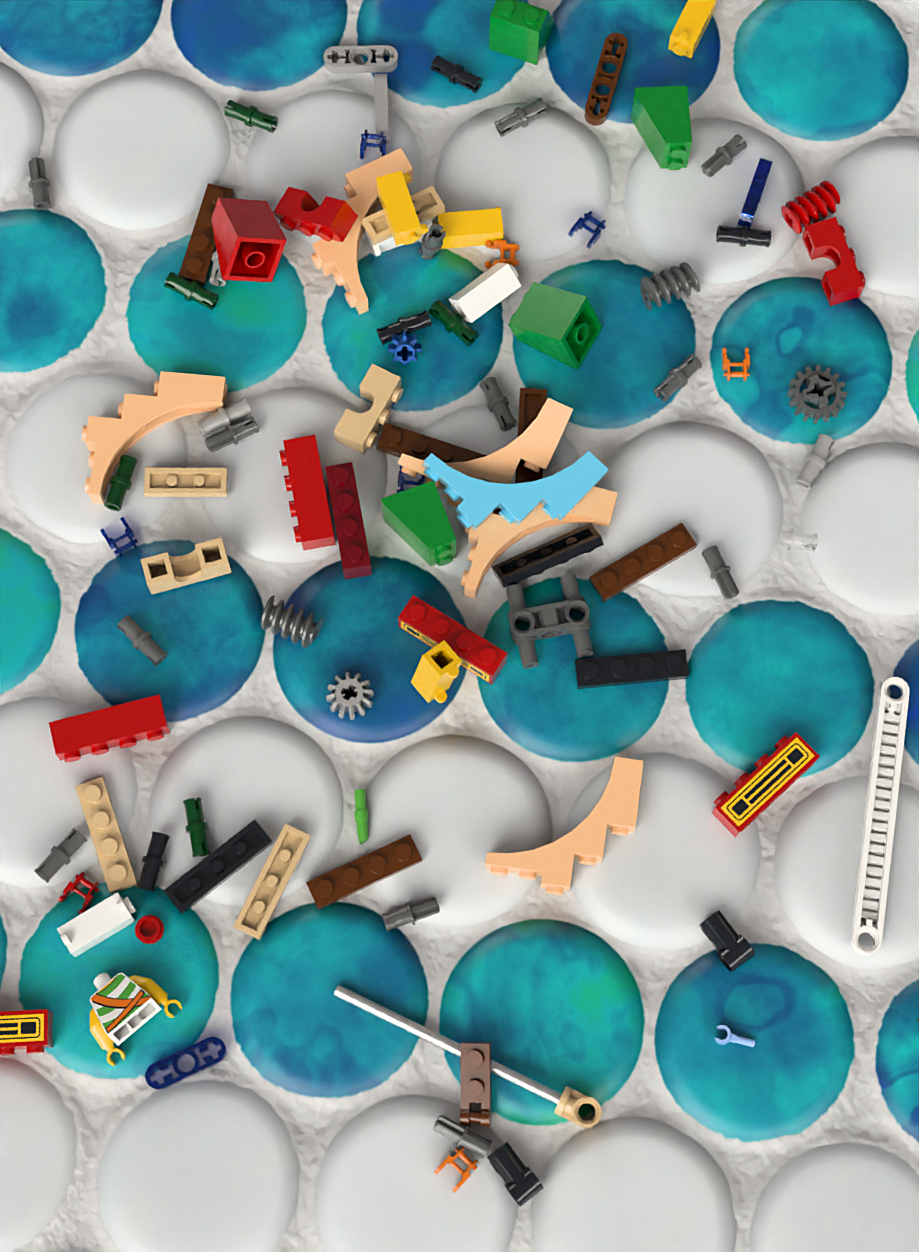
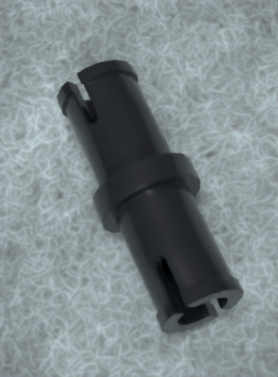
(456, 74)
(743, 236)
(410, 324)
(153, 861)

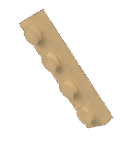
(106, 835)
(272, 881)

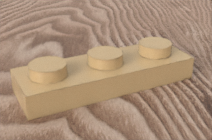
(426, 204)
(185, 482)

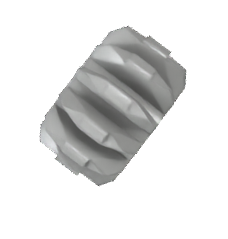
(354, 704)

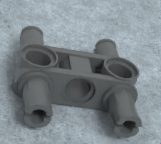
(549, 621)

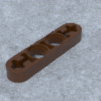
(607, 79)

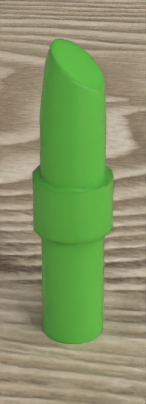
(361, 815)

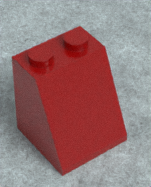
(247, 239)

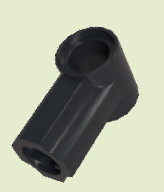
(731, 948)
(519, 1179)

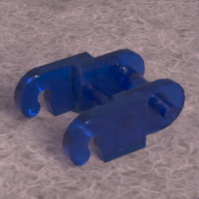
(364, 142)
(581, 223)
(401, 481)
(128, 533)

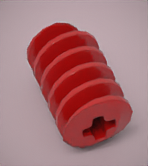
(810, 206)

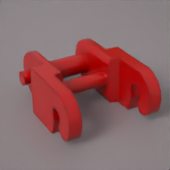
(72, 887)

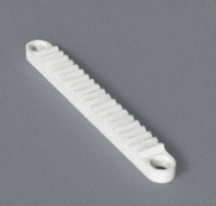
(879, 816)

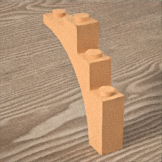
(362, 195)
(139, 414)
(533, 446)
(497, 535)
(586, 842)

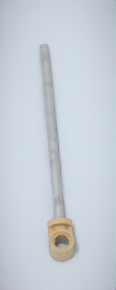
(567, 1102)

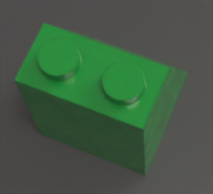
(519, 30)
(664, 123)
(556, 323)
(421, 522)

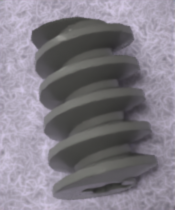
(668, 283)
(290, 623)

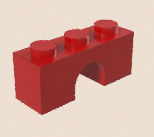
(301, 212)
(829, 241)

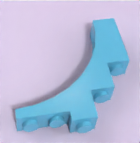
(480, 498)

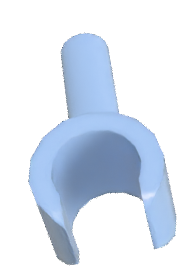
(733, 1038)

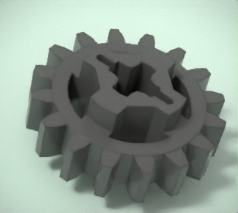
(811, 404)

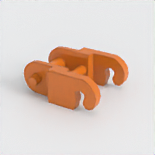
(502, 246)
(745, 365)
(450, 1160)

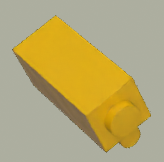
(691, 26)
(399, 208)
(471, 227)
(436, 672)

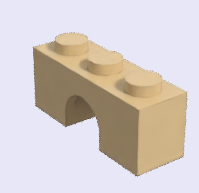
(360, 429)
(171, 572)

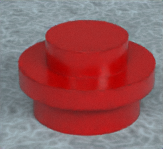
(149, 929)

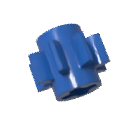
(404, 355)

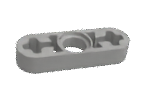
(368, 67)
(381, 105)

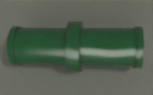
(251, 116)
(191, 290)
(453, 323)
(120, 483)
(196, 827)

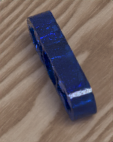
(755, 192)
(169, 1079)

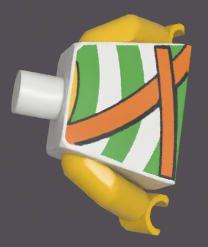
(123, 1007)

